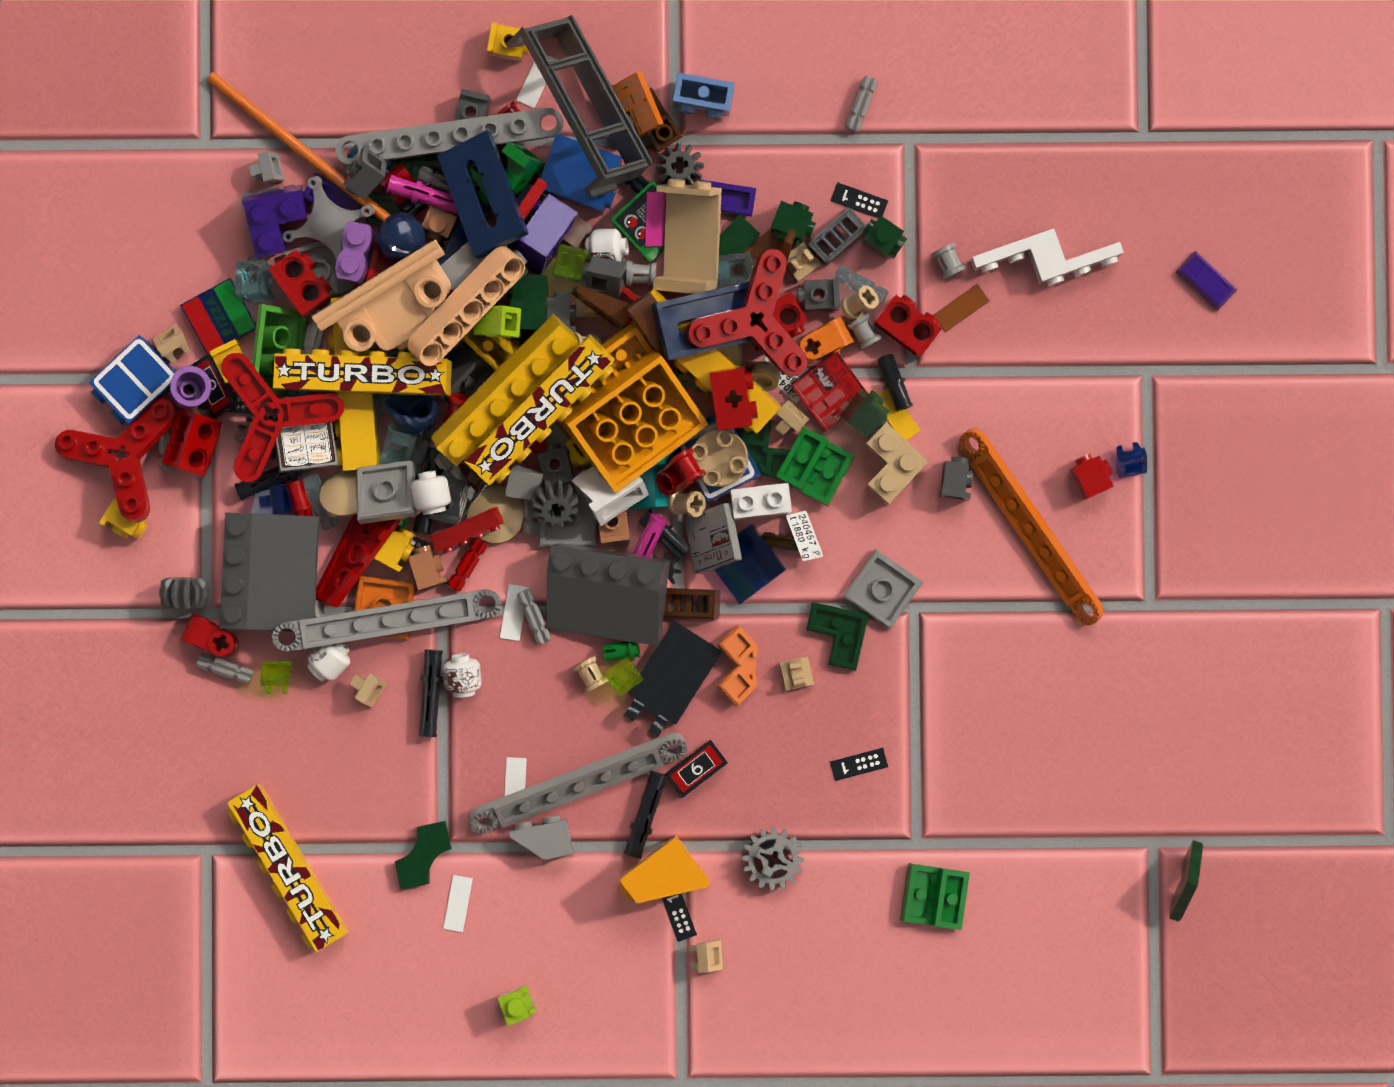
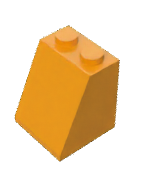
(663, 874)

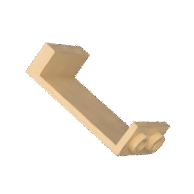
(690, 237)

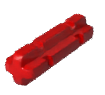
(467, 564)

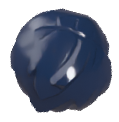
(400, 236)
(412, 412)

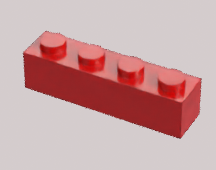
(467, 529)

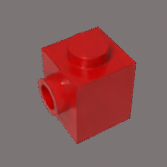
(1092, 475)

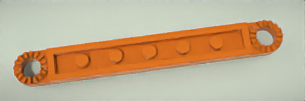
(1031, 526)

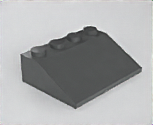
(268, 570)
(606, 593)

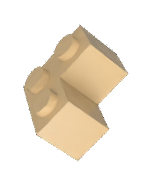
(900, 461)

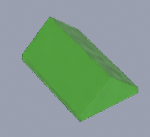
(275, 331)

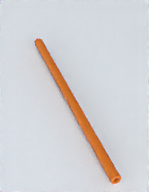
(291, 141)

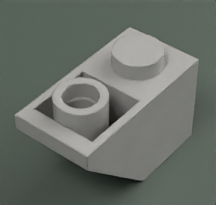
(545, 840)

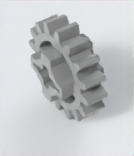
(767, 871)

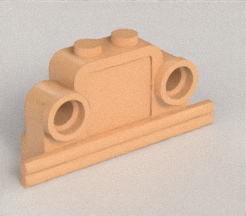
(390, 303)

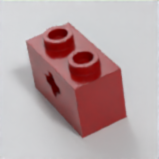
(726, 413)

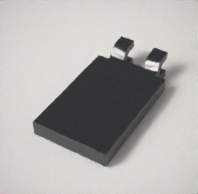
(672, 676)

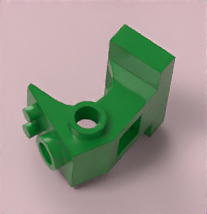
(520, 169)

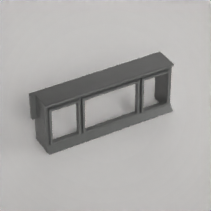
(599, 92)

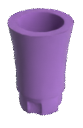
(193, 379)

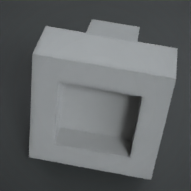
(267, 168)

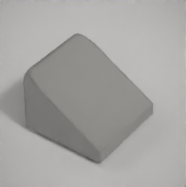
(523, 482)

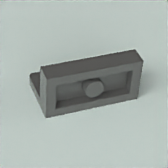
(468, 371)

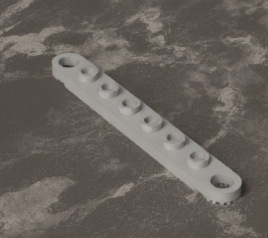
(442, 136)
(386, 620)
(577, 783)

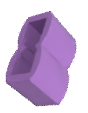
(357, 245)

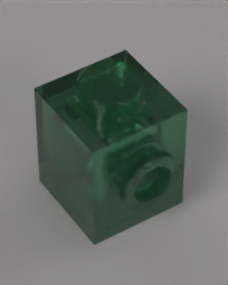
(866, 412)

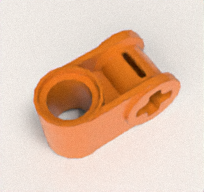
(828, 339)

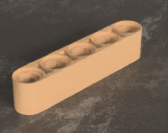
(461, 318)

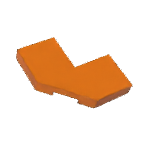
(742, 677)

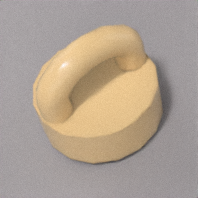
(766, 375)

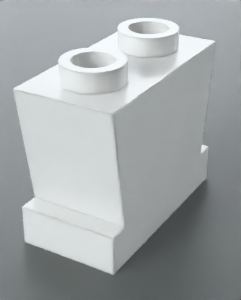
(601, 498)
(761, 501)

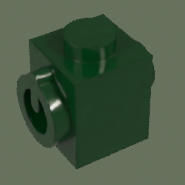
(793, 217)
(884, 237)

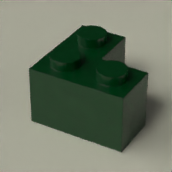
(531, 296)

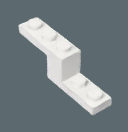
(1047, 257)

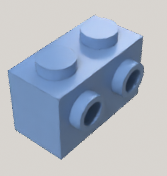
(703, 95)

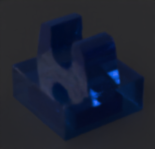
(1131, 462)
(277, 500)

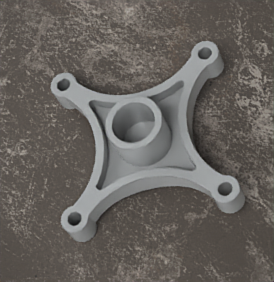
(327, 220)

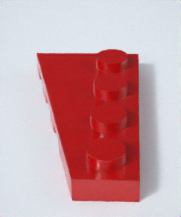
(352, 557)

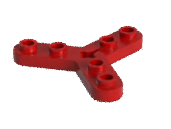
(761, 300)
(262, 433)
(137, 441)

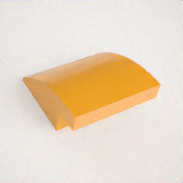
(633, 413)

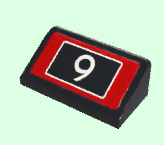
(220, 398)
(696, 768)

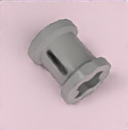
(948, 261)
(633, 269)
(864, 332)

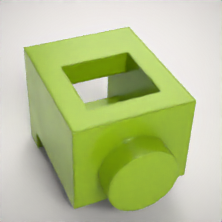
(499, 322)
(516, 1005)

